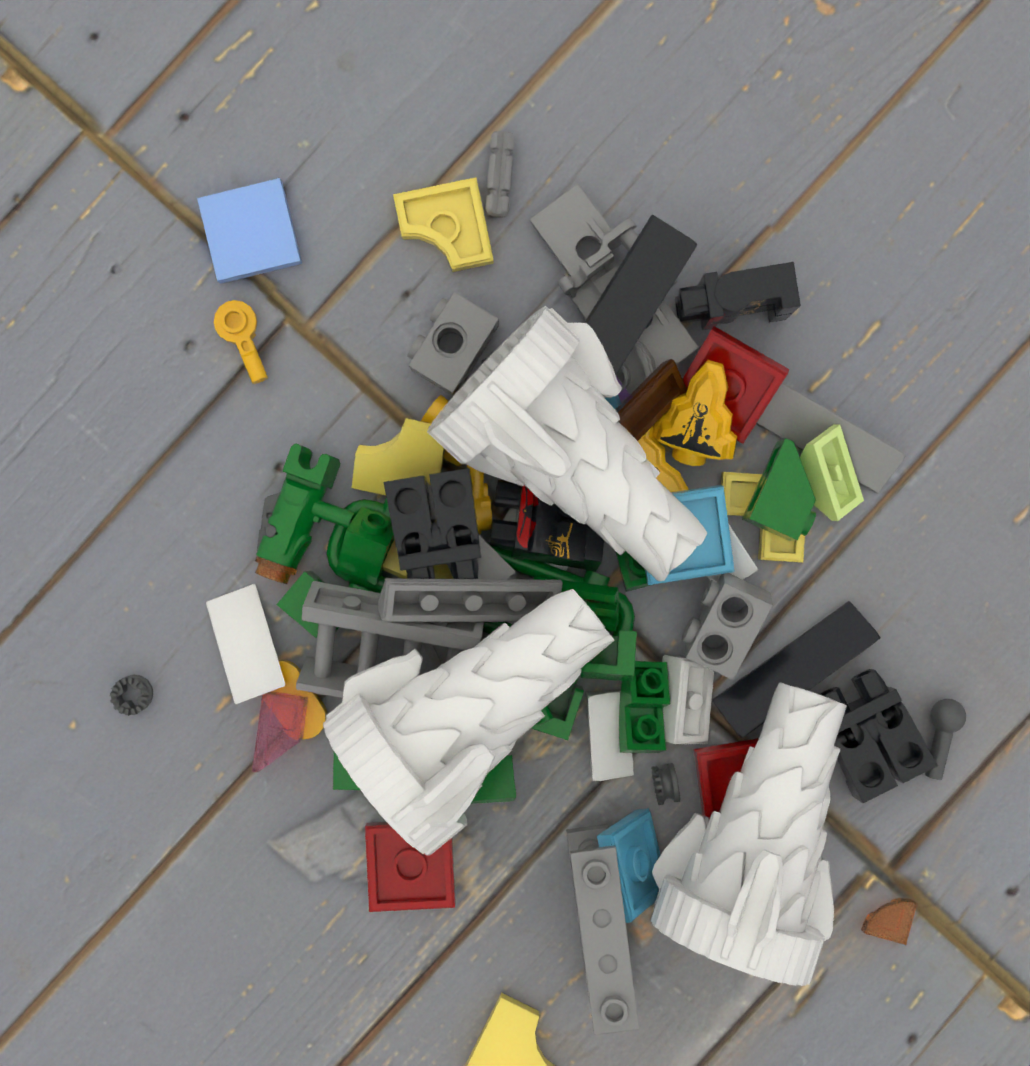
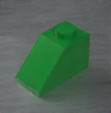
(783, 495)

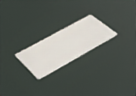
(245, 644)

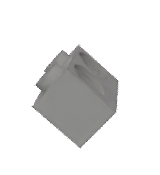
(736, 627)

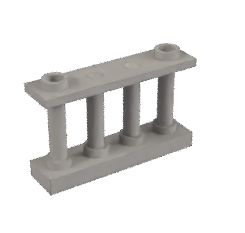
(358, 610)
(602, 931)

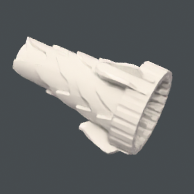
(544, 423)
(433, 737)
(753, 875)

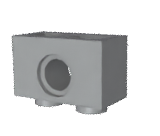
(452, 369)

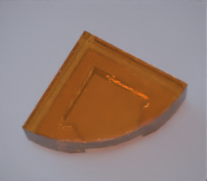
(891, 920)

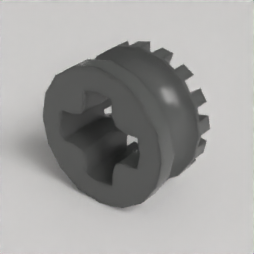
(128, 707)
(665, 783)

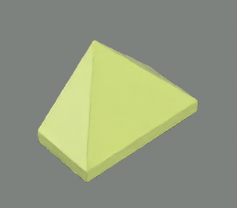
(831, 474)

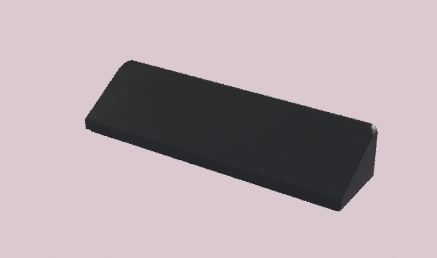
(639, 288)
(798, 664)

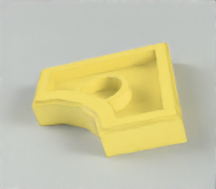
(449, 219)
(405, 456)
(509, 1037)

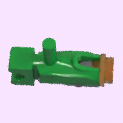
(294, 510)

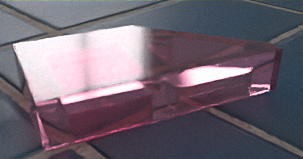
(279, 726)

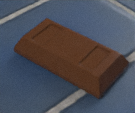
(651, 399)

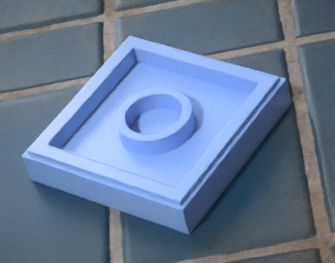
(249, 230)

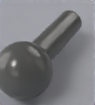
(947, 717)

